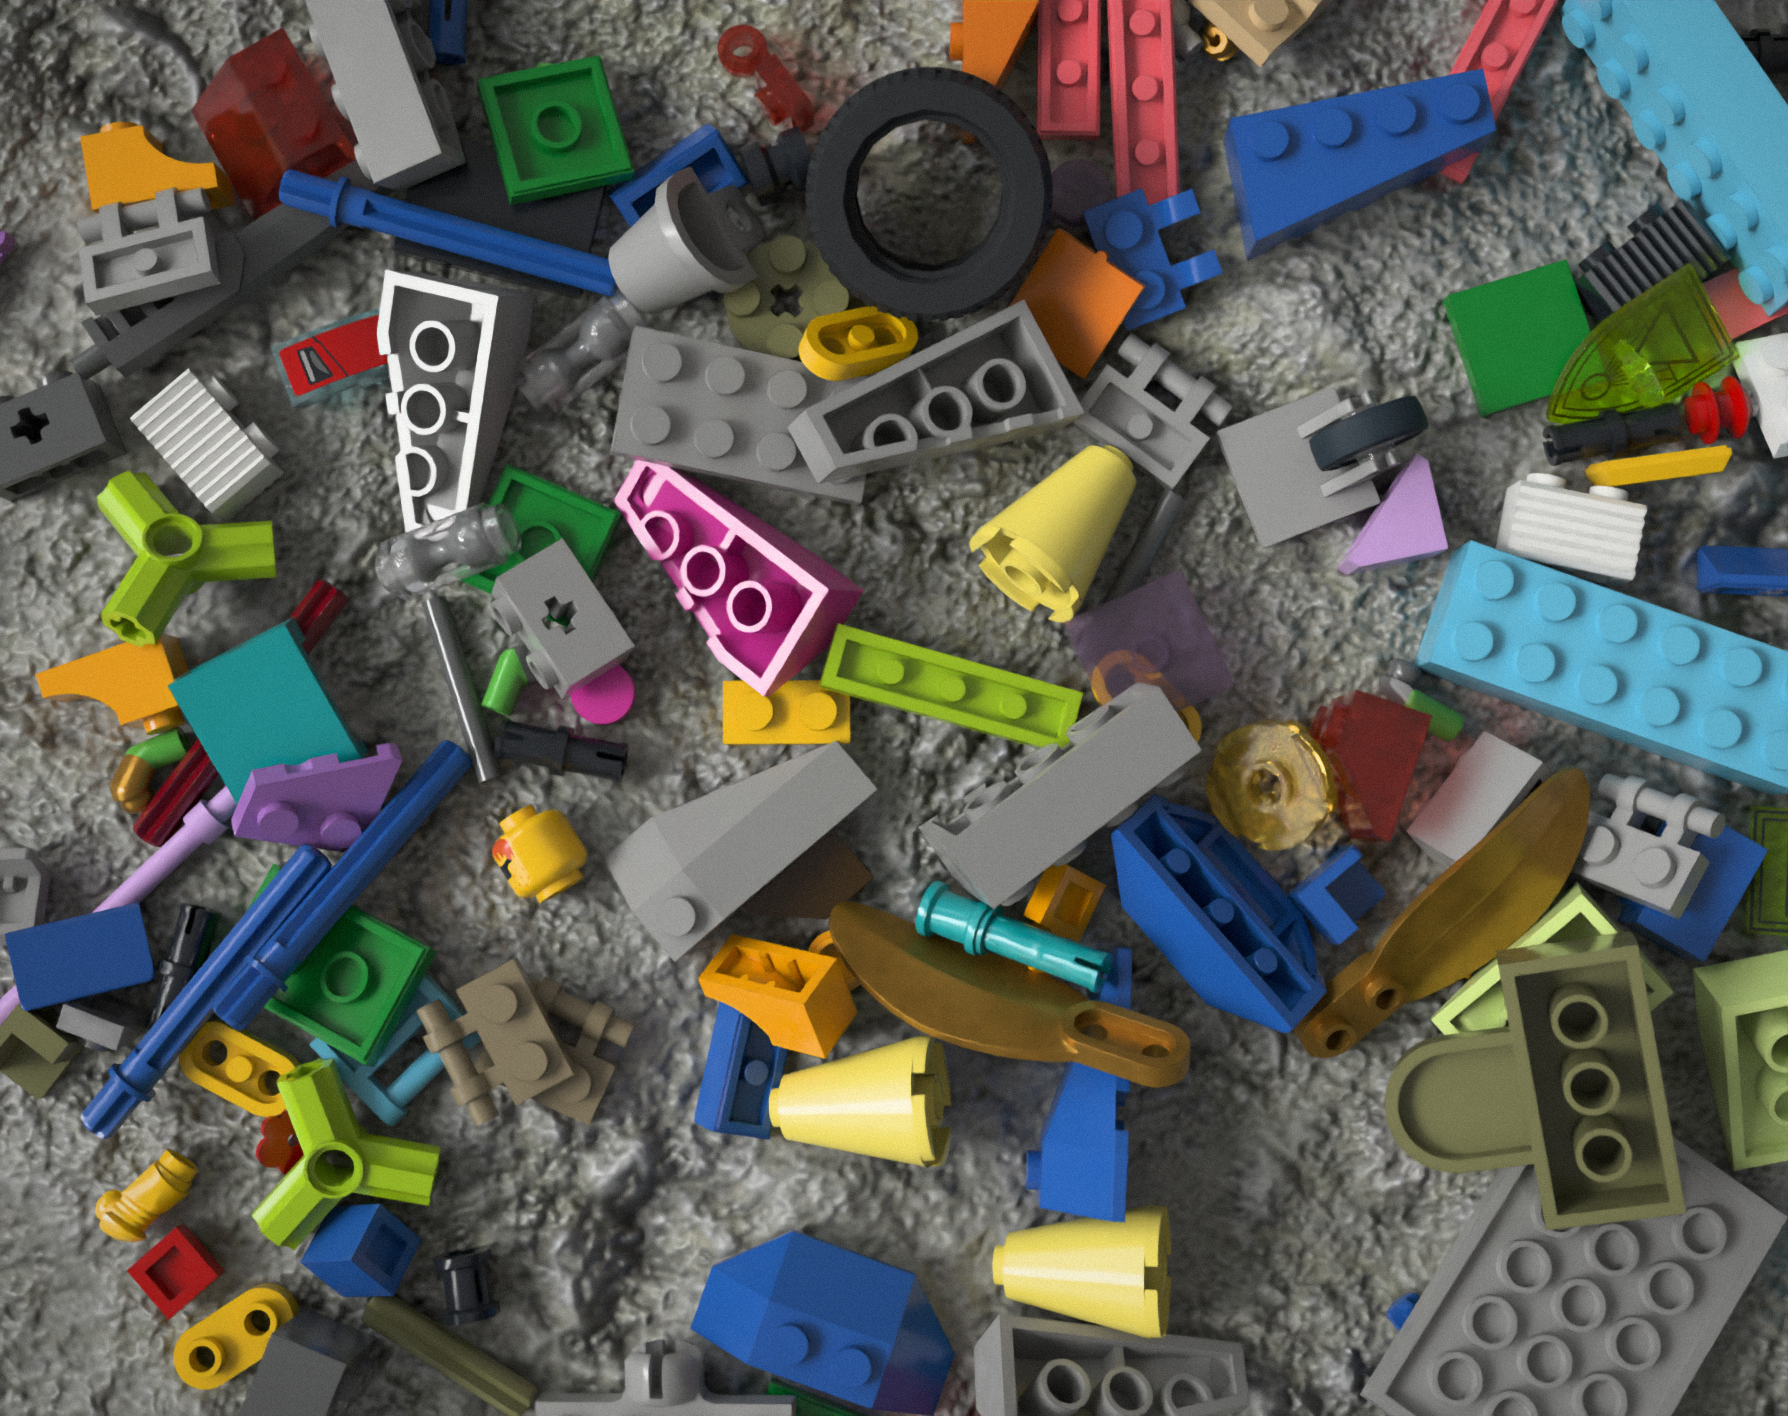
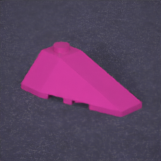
(748, 584)

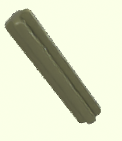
(449, 1354)

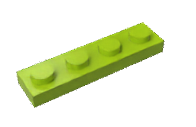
(948, 688)

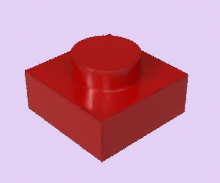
(176, 1271)

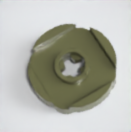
(785, 266)

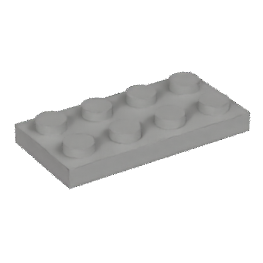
(722, 413)

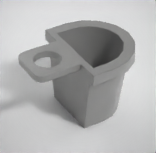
(685, 246)

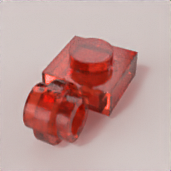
(778, 92)

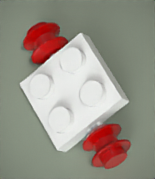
(1762, 394)

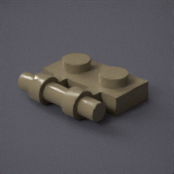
(515, 1033)
(584, 1091)

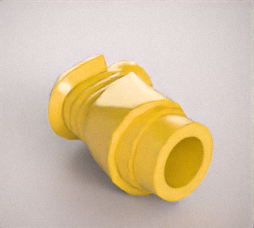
(155, 1192)

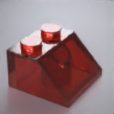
(269, 118)
(1371, 757)

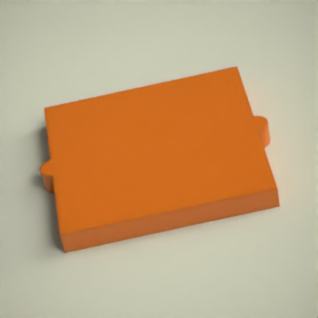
(1078, 300)

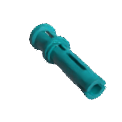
(989, 930)

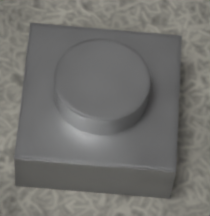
(102, 1021)

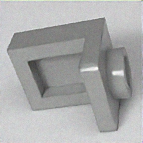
(22, 888)

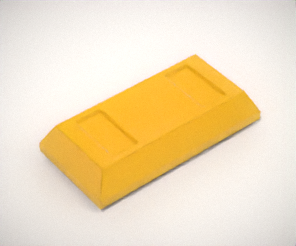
(1659, 467)

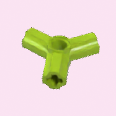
(159, 582)
(314, 1186)

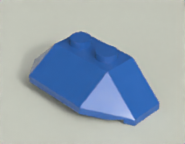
(1216, 914)
(829, 1322)

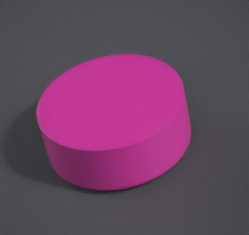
(606, 698)

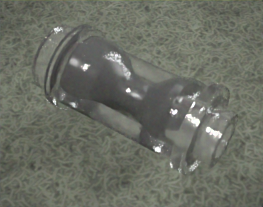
(555, 374)
(475, 538)

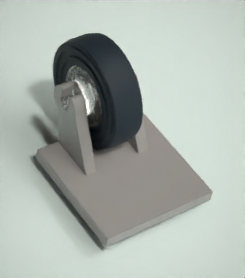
(1316, 459)

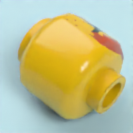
(539, 853)

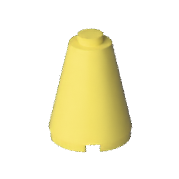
(1058, 532)
(871, 1103)
(1094, 1270)

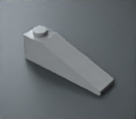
(452, 385)
(717, 852)
(1098, 1371)

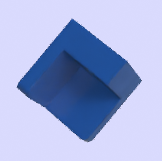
(1337, 895)
(361, 1251)

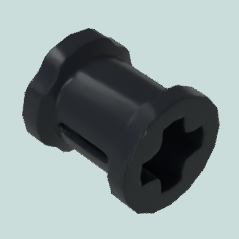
(466, 1285)

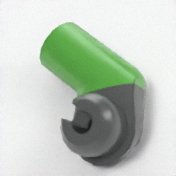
(507, 680)
(1399, 687)

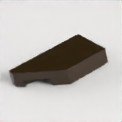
(813, 882)

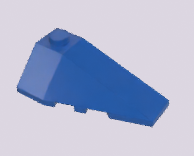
(1082, 1141)

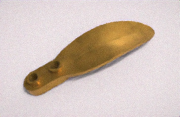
(1460, 917)
(999, 1003)

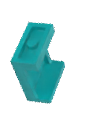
(263, 708)

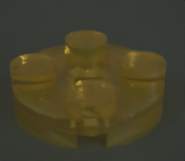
(1299, 764)

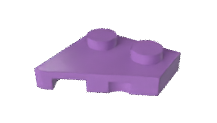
(317, 800)

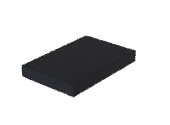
(480, 195)

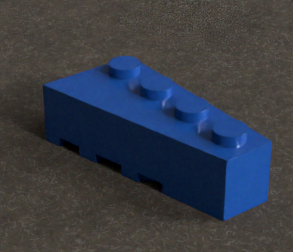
(1344, 152)

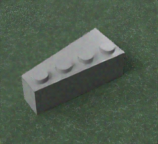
(386, 90)
(951, 398)
(1063, 796)

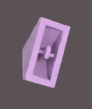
(1402, 526)

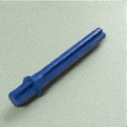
(445, 231)
(341, 886)
(193, 1006)

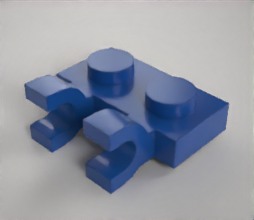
(1131, 237)

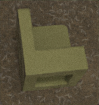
(35, 1050)

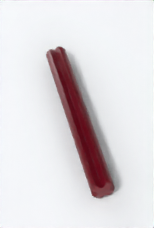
(196, 769)

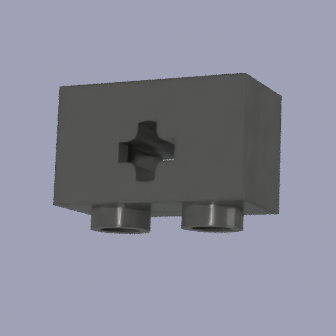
(75, 440)

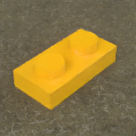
(791, 716)

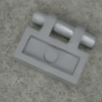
(152, 263)
(1140, 426)
(1641, 865)

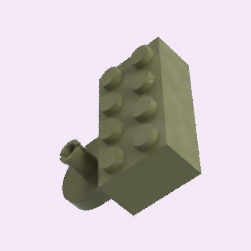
(1556, 1089)

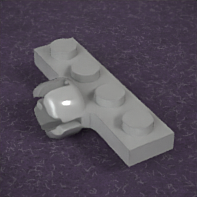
(664, 1387)

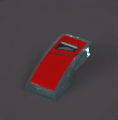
(332, 359)

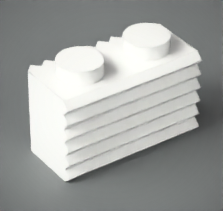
(208, 443)
(1571, 530)

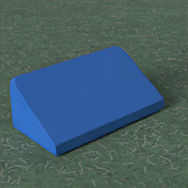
(701, 150)
(1742, 571)
(80, 956)
(739, 1077)

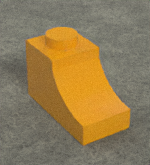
(131, 166)
(126, 680)
(784, 990)

